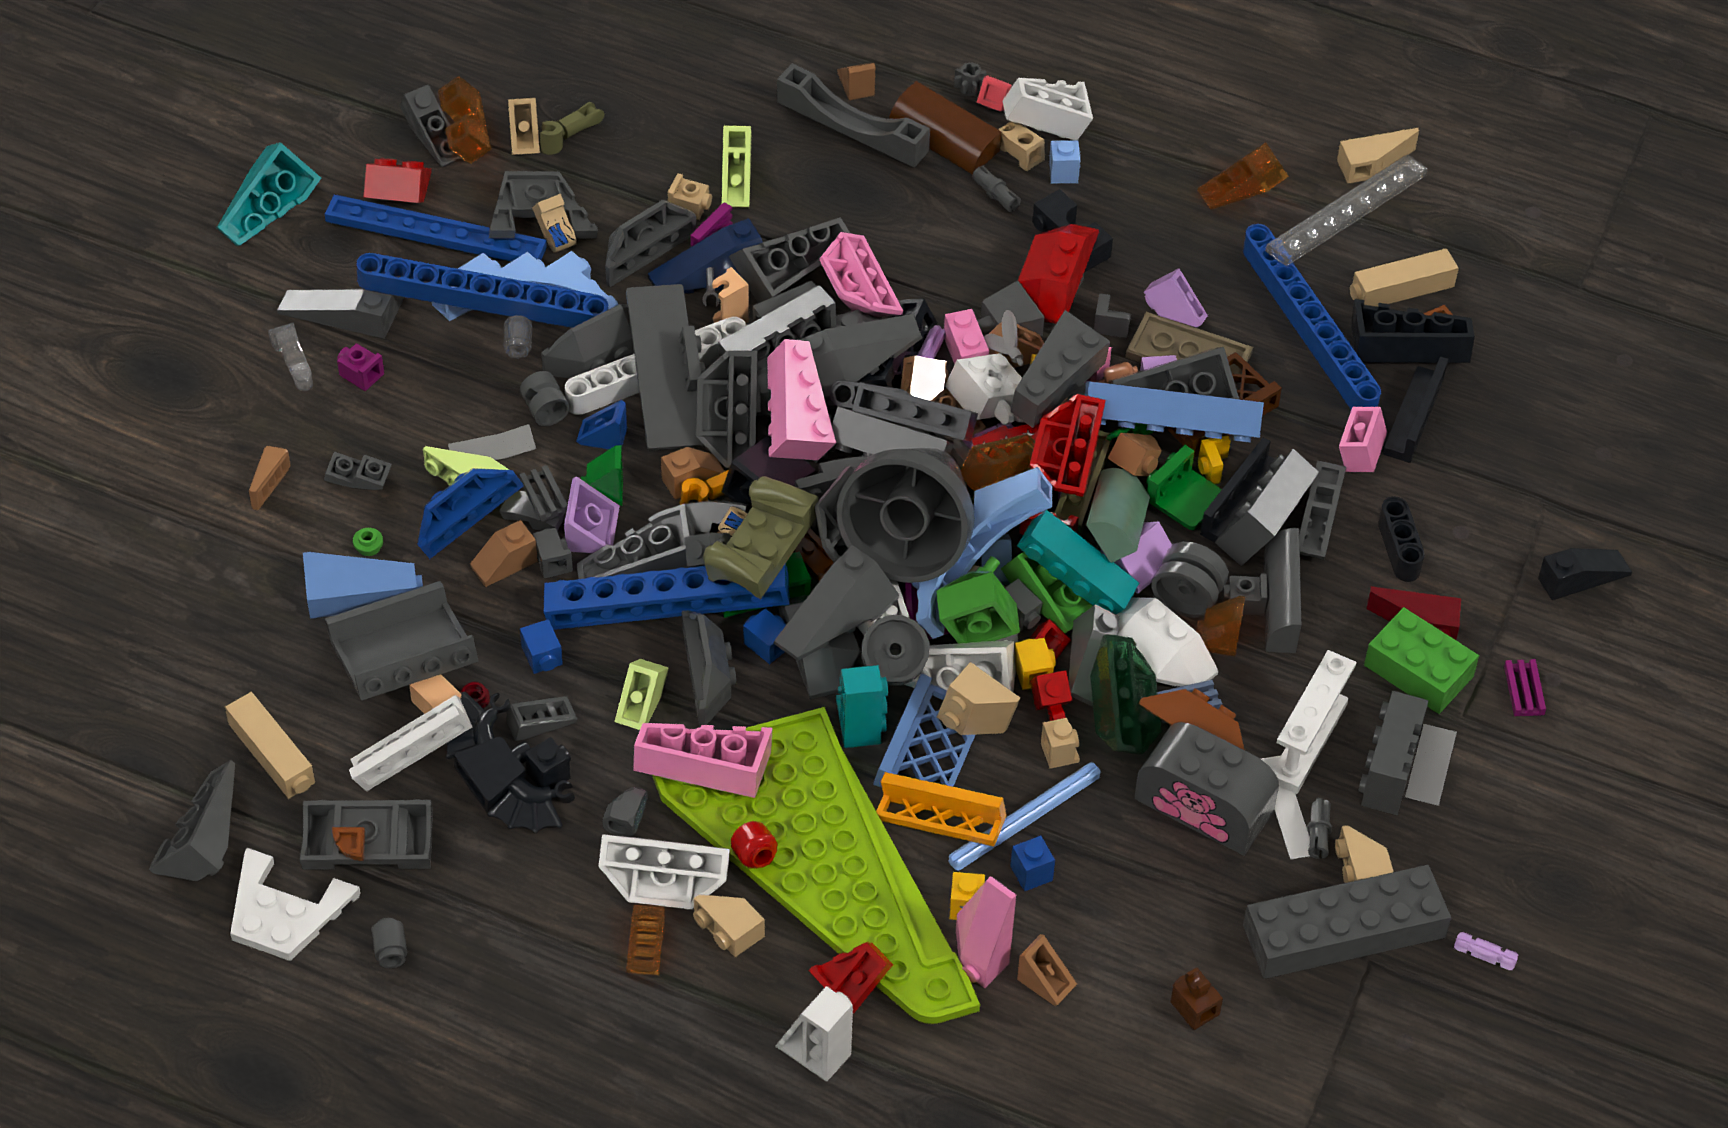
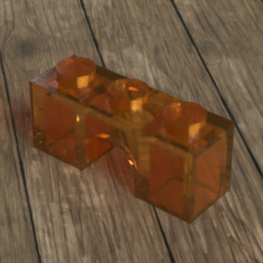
(469, 132)

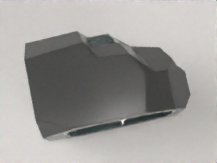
(625, 812)

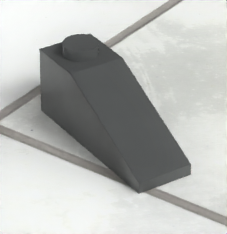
(1086, 640)

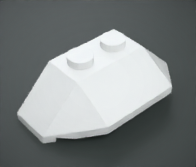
(1166, 642)
(662, 870)

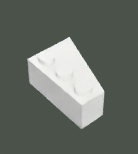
(1049, 107)

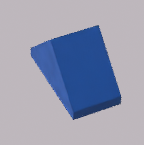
(605, 427)

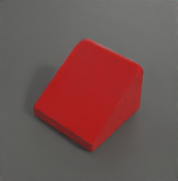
(1053, 635)

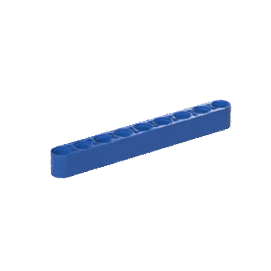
(468, 290)
(1311, 321)

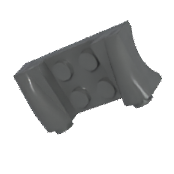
(394, 832)

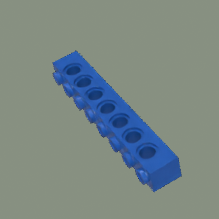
(651, 597)

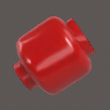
(754, 845)

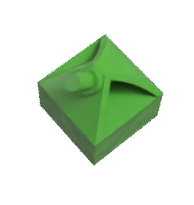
(978, 606)

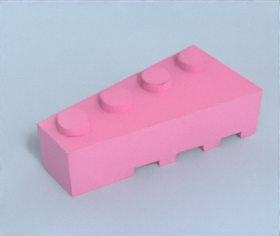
(797, 404)
(705, 756)

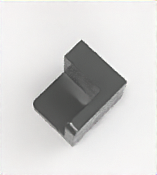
(1108, 321)

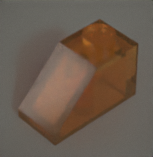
(1222, 626)

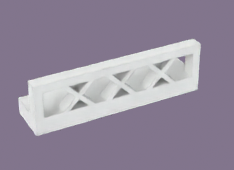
(410, 743)

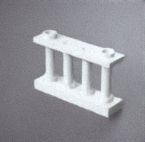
(1313, 721)

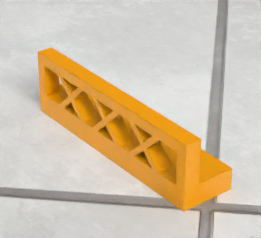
(945, 803)

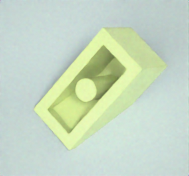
(641, 693)

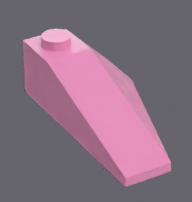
(986, 932)

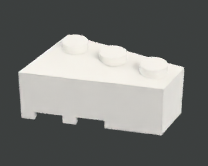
(821, 1034)

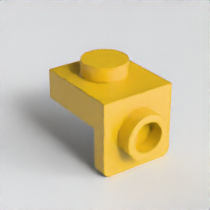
(1211, 456)

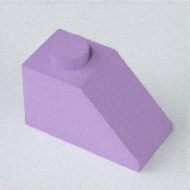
(1175, 299)

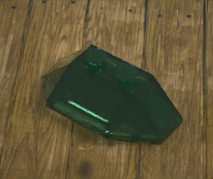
(1117, 685)

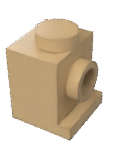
(690, 195)
(1059, 743)

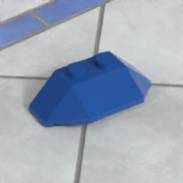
(463, 505)

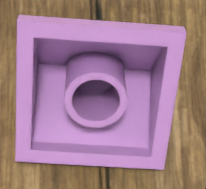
(589, 518)
(1149, 556)

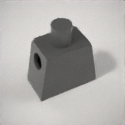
(1018, 302)

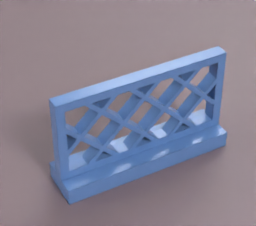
(904, 738)

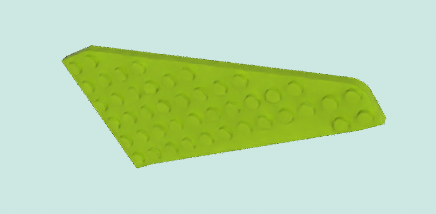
(834, 863)

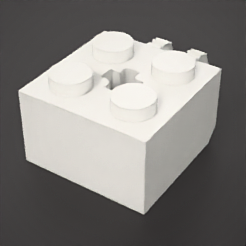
(985, 386)

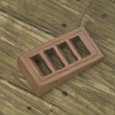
(270, 471)

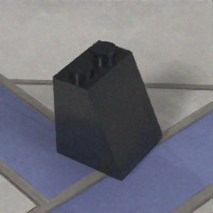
(757, 463)

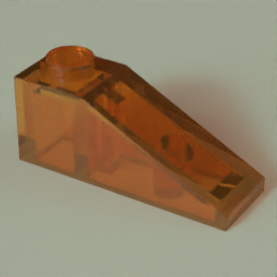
(997, 461)

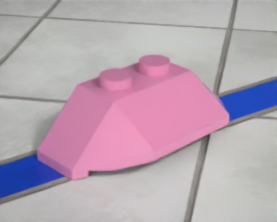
(859, 277)

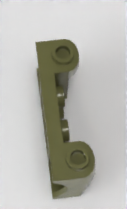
(764, 538)

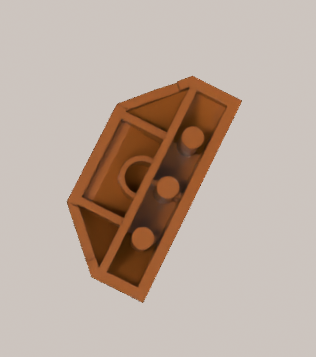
(1194, 709)

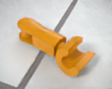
(700, 490)

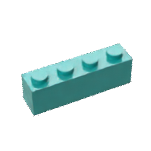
(1077, 563)

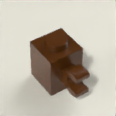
(1196, 998)

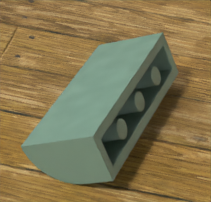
(1118, 513)

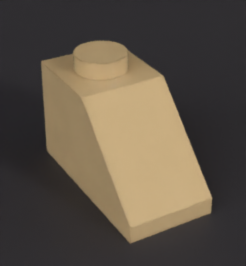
(523, 126)

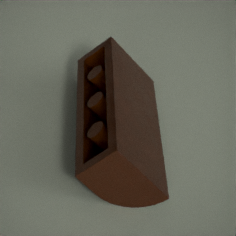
(953, 130)

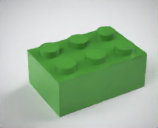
(1421, 660)

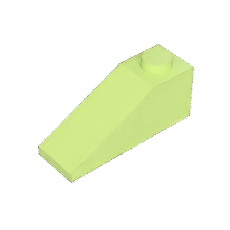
(736, 166)

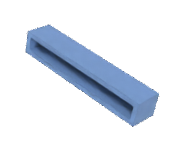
(1178, 410)

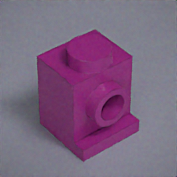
(360, 366)

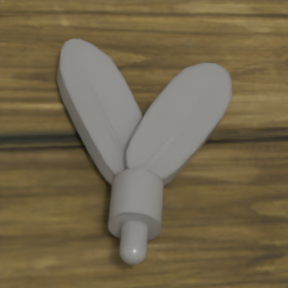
(1008, 343)

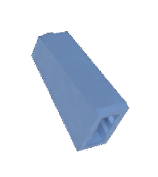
(349, 582)

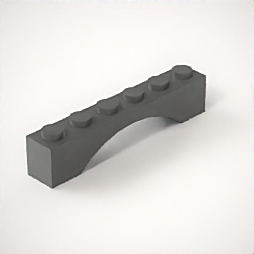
(807, 95)

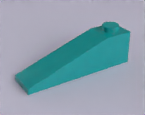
(269, 191)

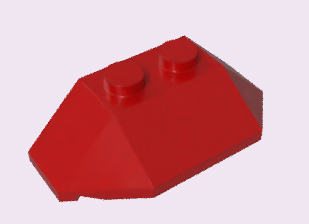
(1056, 268)
(1068, 443)

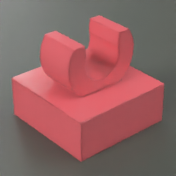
(993, 93)

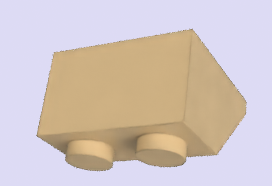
(977, 704)

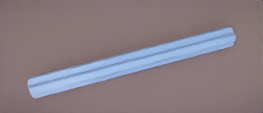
(1028, 814)

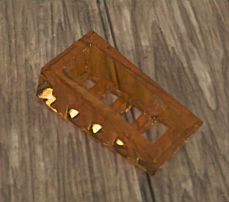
(646, 919)

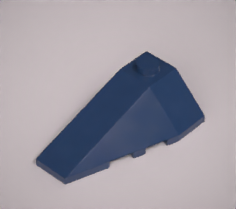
(712, 252)

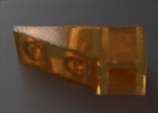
(1245, 178)

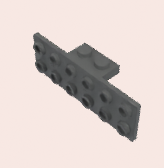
(665, 365)

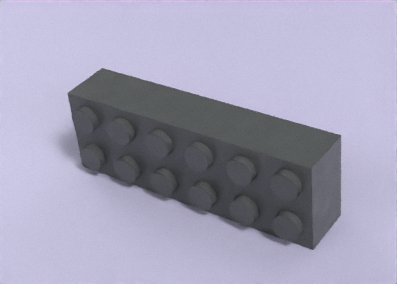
(1346, 921)

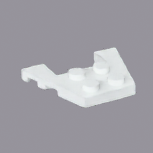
(278, 920)

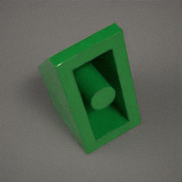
(606, 474)

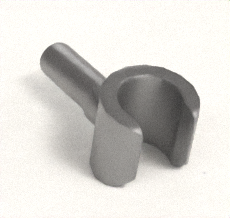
(709, 289)

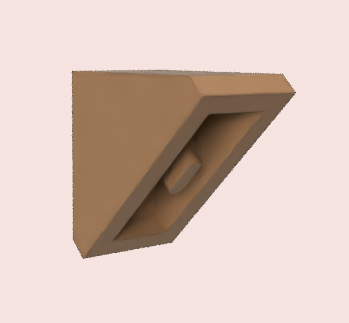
(858, 80)
(1044, 971)

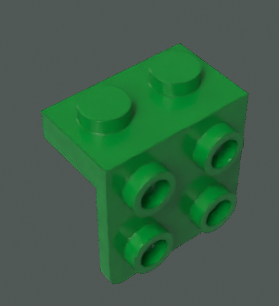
(1180, 490)

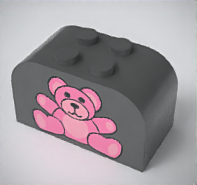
(1208, 786)

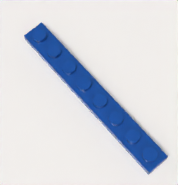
(430, 229)

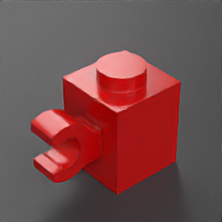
(1051, 693)

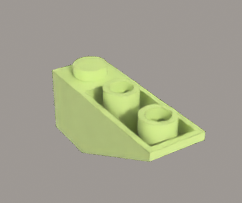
(450, 464)

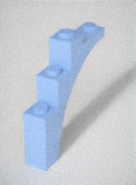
(567, 272)
(995, 513)

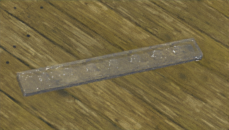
(1346, 210)

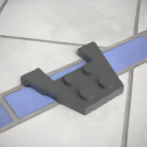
(525, 189)

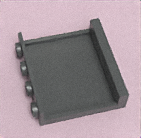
(400, 641)

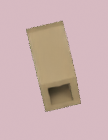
(1361, 856)
(730, 920)

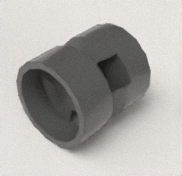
(544, 398)

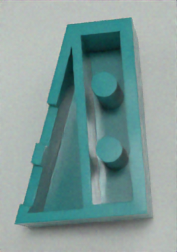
(862, 705)

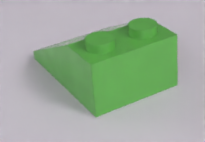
(1058, 599)

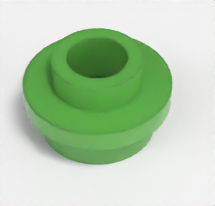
(373, 543)

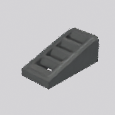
(523, 726)

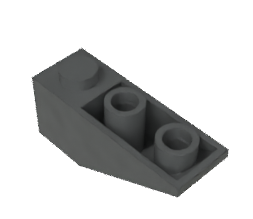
(428, 123)

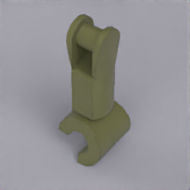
(553, 132)

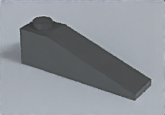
(651, 548)
(844, 598)

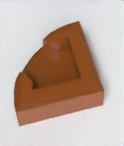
(350, 841)

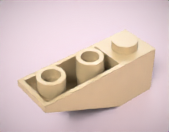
(1369, 155)

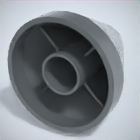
(907, 512)

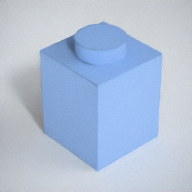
(1064, 161)

